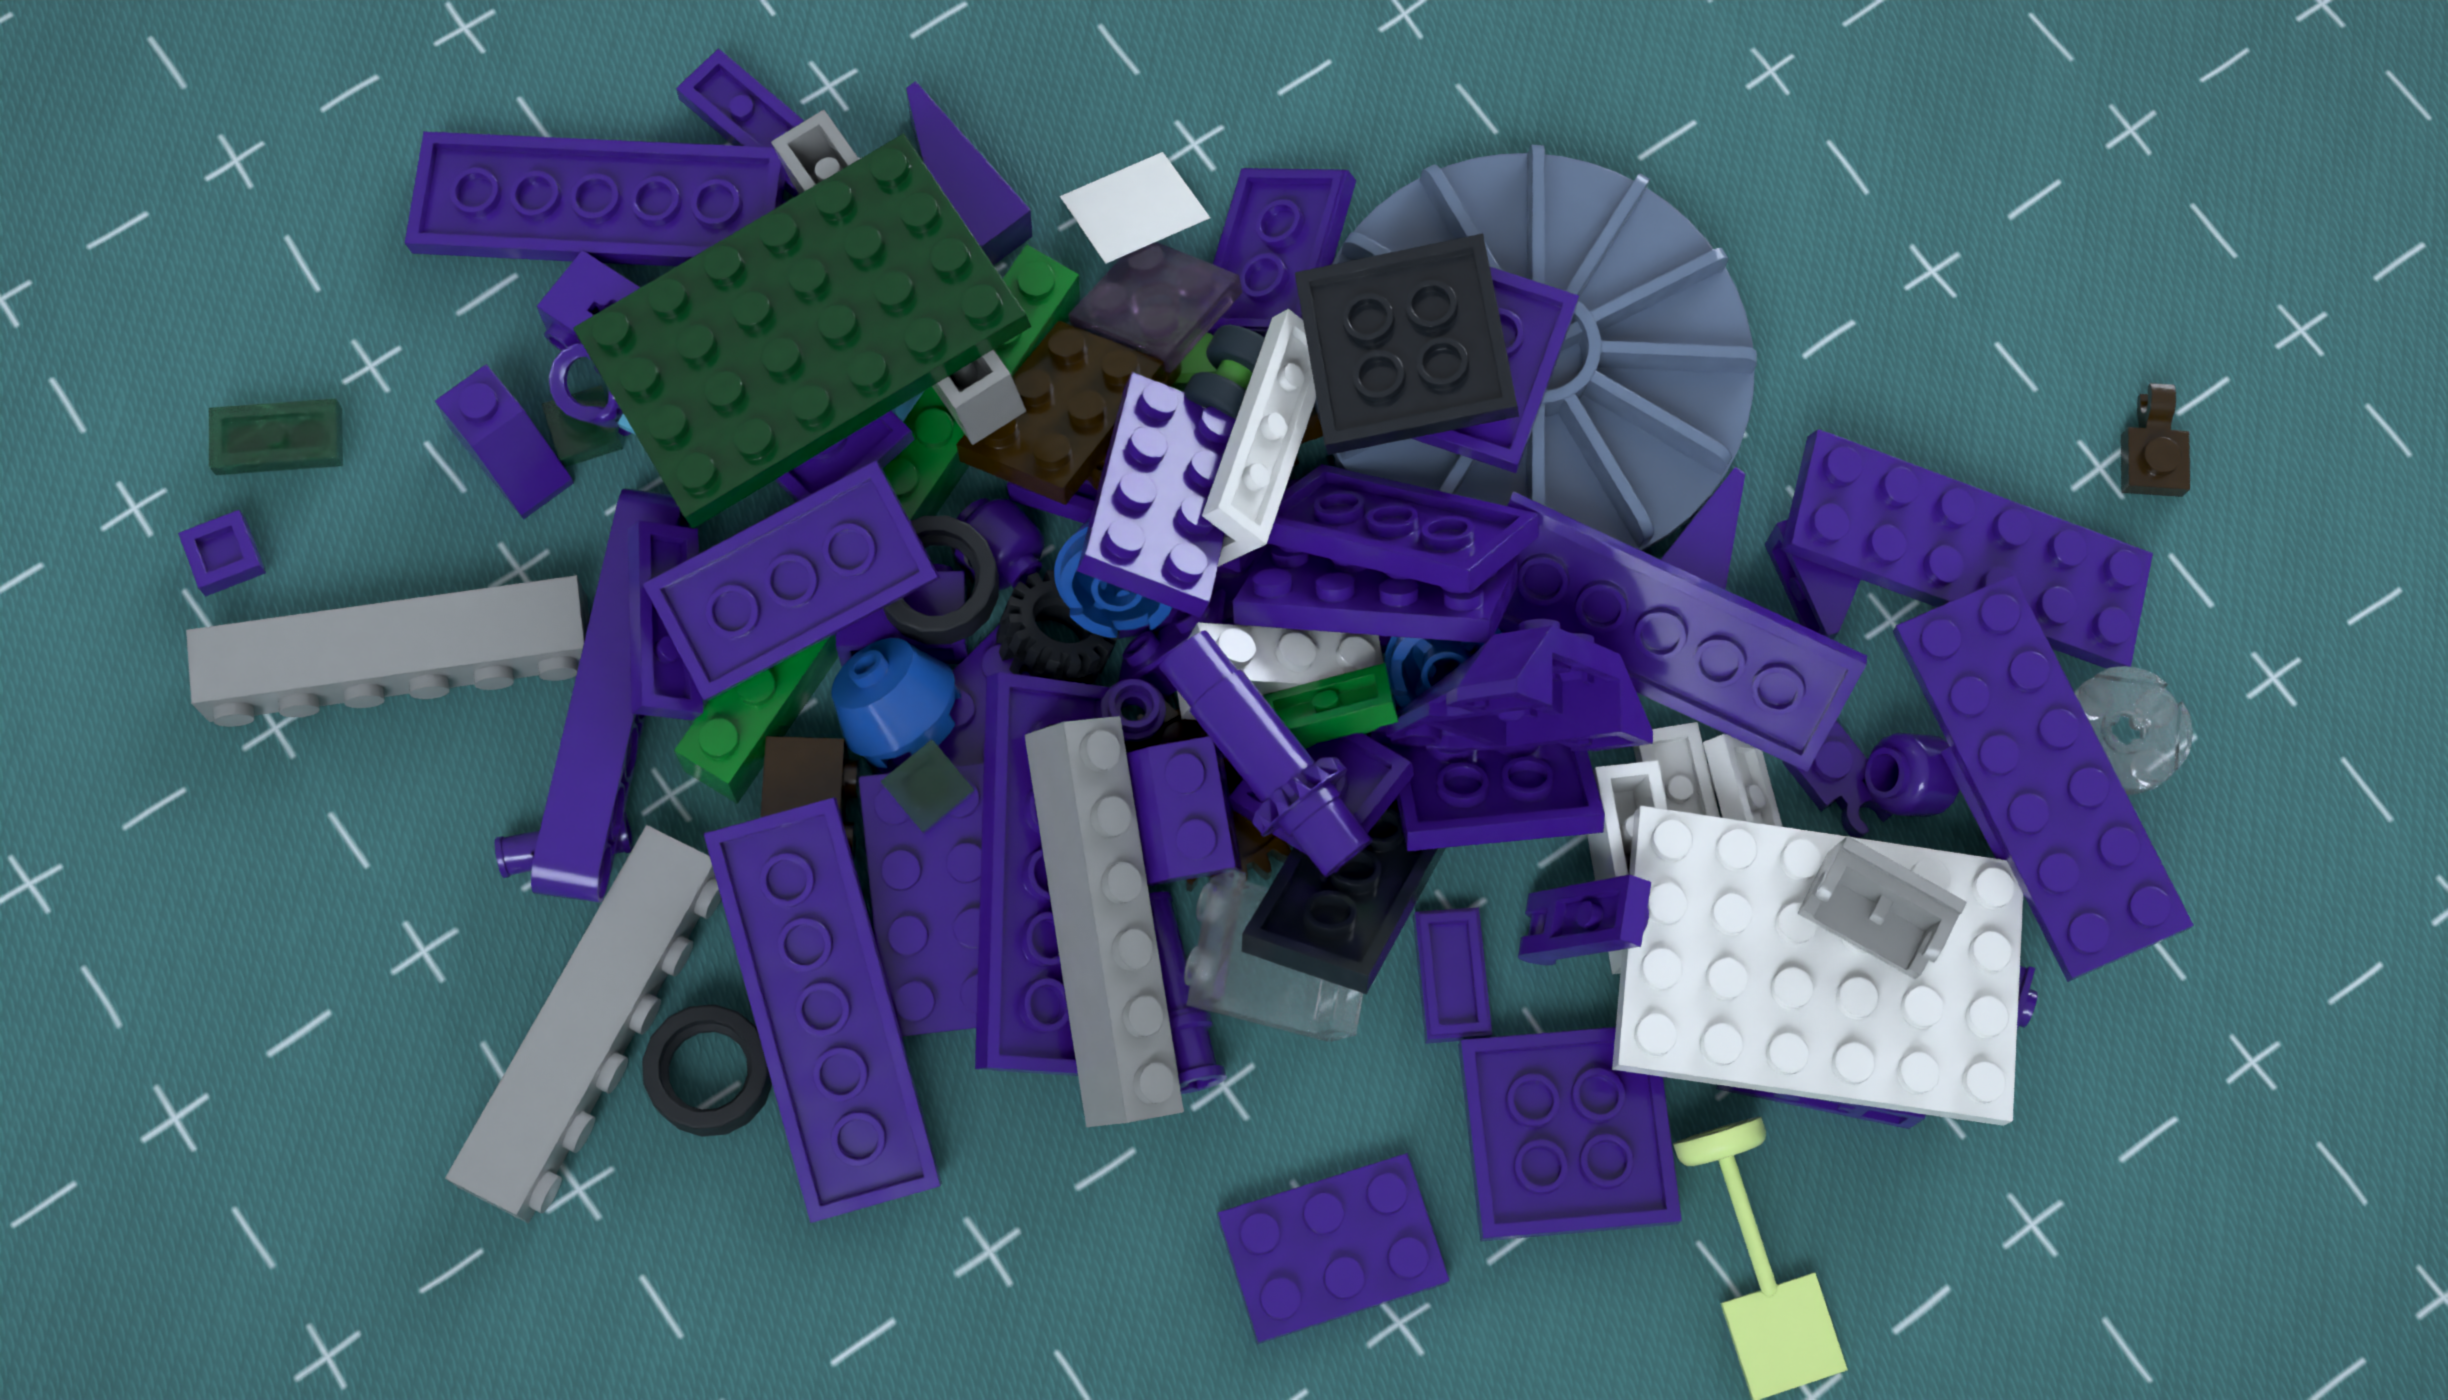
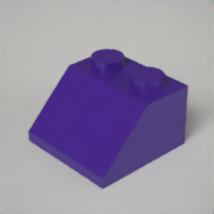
(1183, 811)

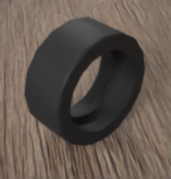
(979, 607)
(661, 1051)

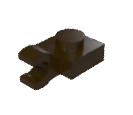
(2154, 455)

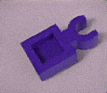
(1839, 778)

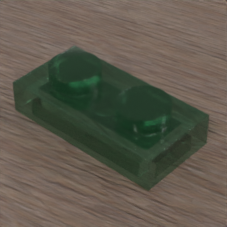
(275, 436)

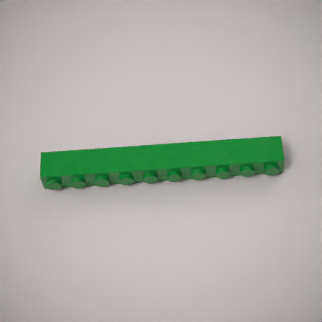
(729, 738)

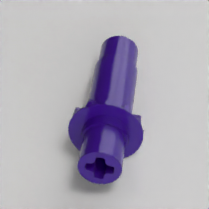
(1266, 754)

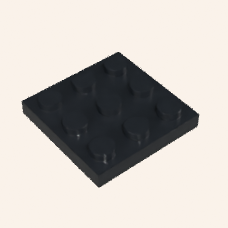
(1406, 344)

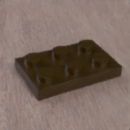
(1071, 407)

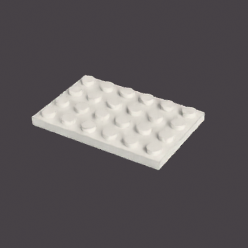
(1773, 1003)

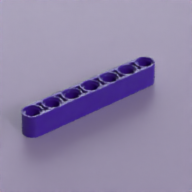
(599, 732)

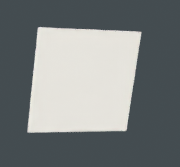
(1134, 207)

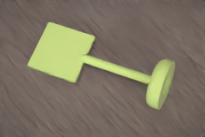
(1785, 1327)

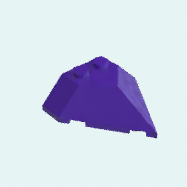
(1527, 693)

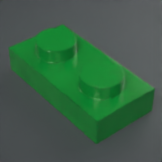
(1337, 705)

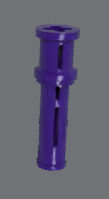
(1188, 1024)

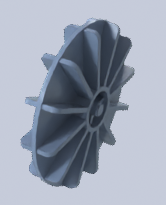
(1652, 363)

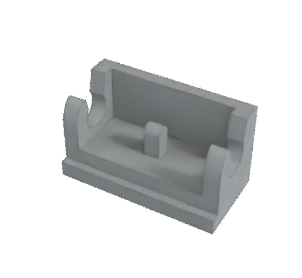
(1881, 907)

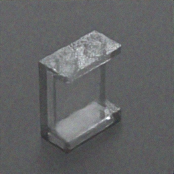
(1254, 988)

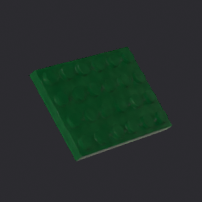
(800, 329)

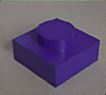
(222, 553)

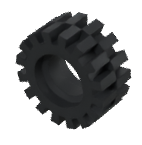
(1038, 652)

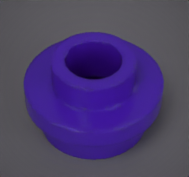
(1135, 693)

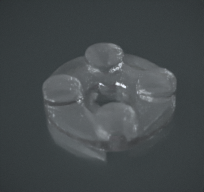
(2152, 710)

